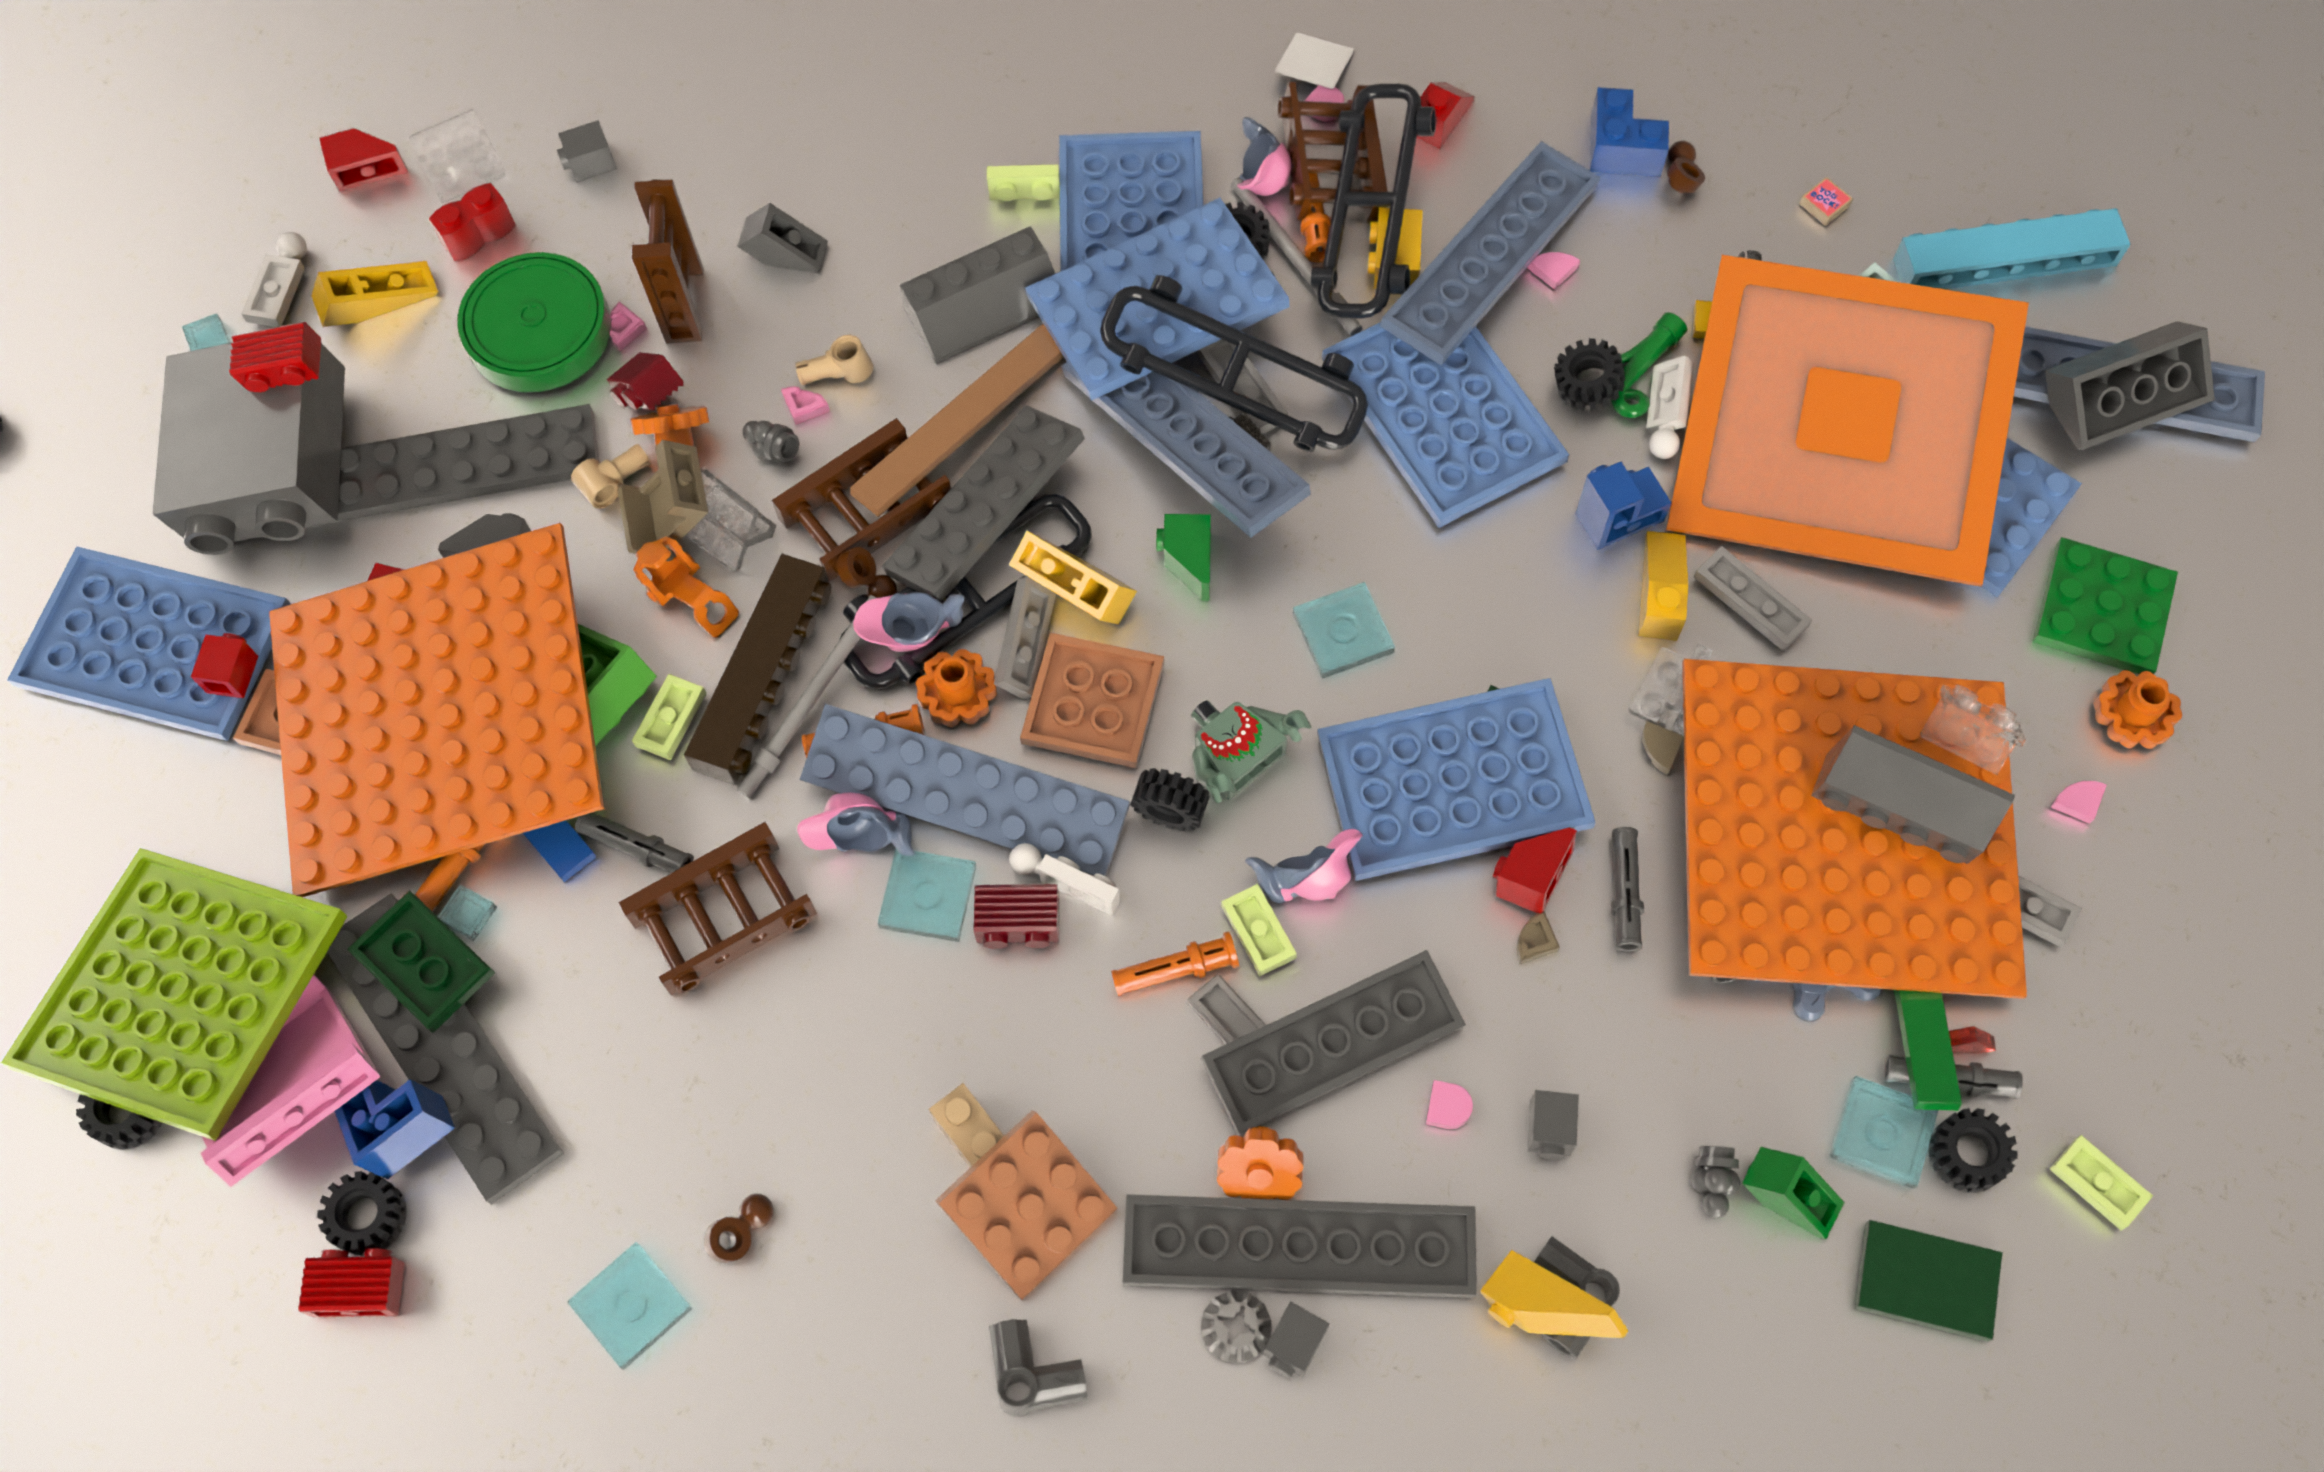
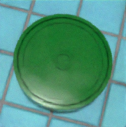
(534, 322)

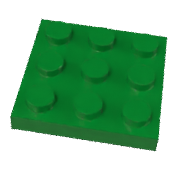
(2105, 607)

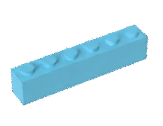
(2013, 250)

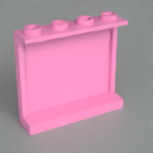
(300, 1082)

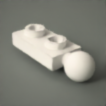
(276, 282)
(1669, 405)
(1093, 890)

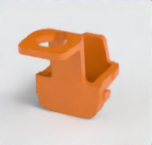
(677, 581)

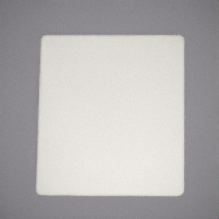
(1314, 60)

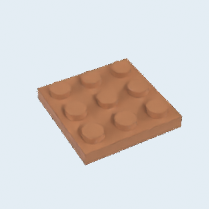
(1092, 700)
(1026, 1204)

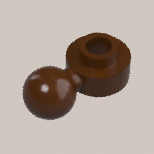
(1684, 173)
(858, 569)
(754, 1213)

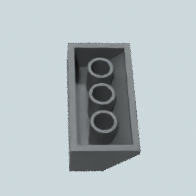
(976, 294)
(2132, 383)
(1911, 795)

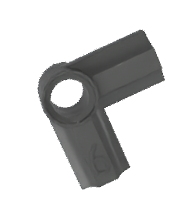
(1577, 1271)
(1013, 1362)

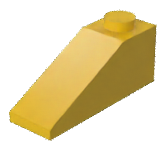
(368, 292)
(1073, 578)
(1663, 586)
(1546, 1303)

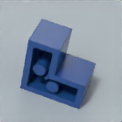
(1622, 142)
(1620, 503)
(392, 1126)

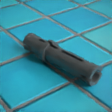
(596, 825)
(1627, 933)
(1971, 1078)

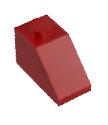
(1450, 107)
(360, 159)
(1534, 869)

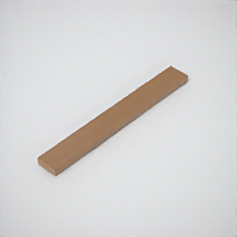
(957, 422)

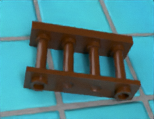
(1369, 159)
(668, 261)
(841, 473)
(684, 888)

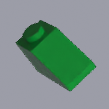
(1187, 550)
(1793, 1191)

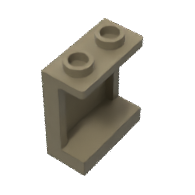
(668, 501)

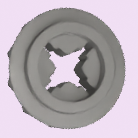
(1244, 1346)

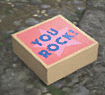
(1826, 201)

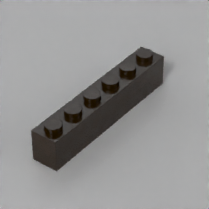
(758, 669)

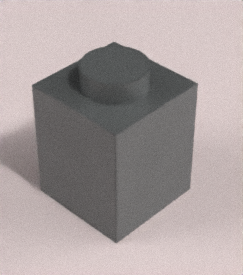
(585, 151)
(1553, 1124)
(1295, 1341)

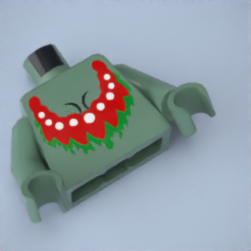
(1240, 744)

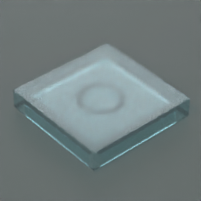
(1343, 630)
(927, 895)
(1883, 1133)
(629, 1305)

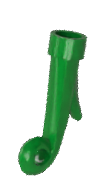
(1640, 358)

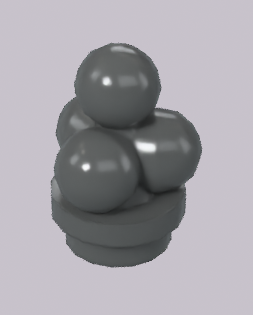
(771, 441)
(1716, 1178)

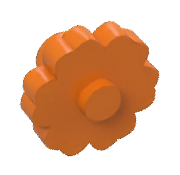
(671, 423)
(956, 688)
(2137, 709)
(1260, 1165)

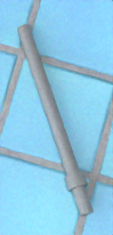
(1291, 250)
(767, 759)

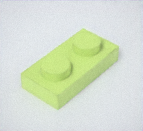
(1023, 182)
(669, 717)
(1258, 930)
(2101, 1182)

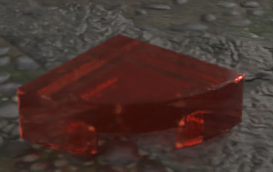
(1971, 1040)

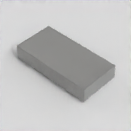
(1224, 1010)

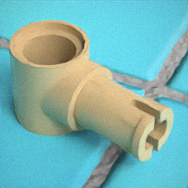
(844, 359)
(602, 480)

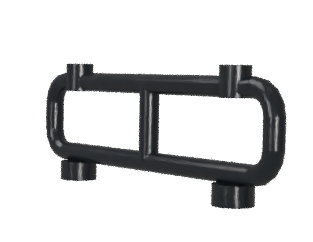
(1392, 277)
(1164, 297)
(909, 665)

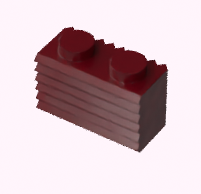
(644, 381)
(1016, 915)

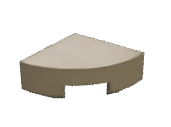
(1661, 746)
(1536, 939)

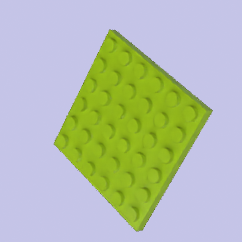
(176, 992)

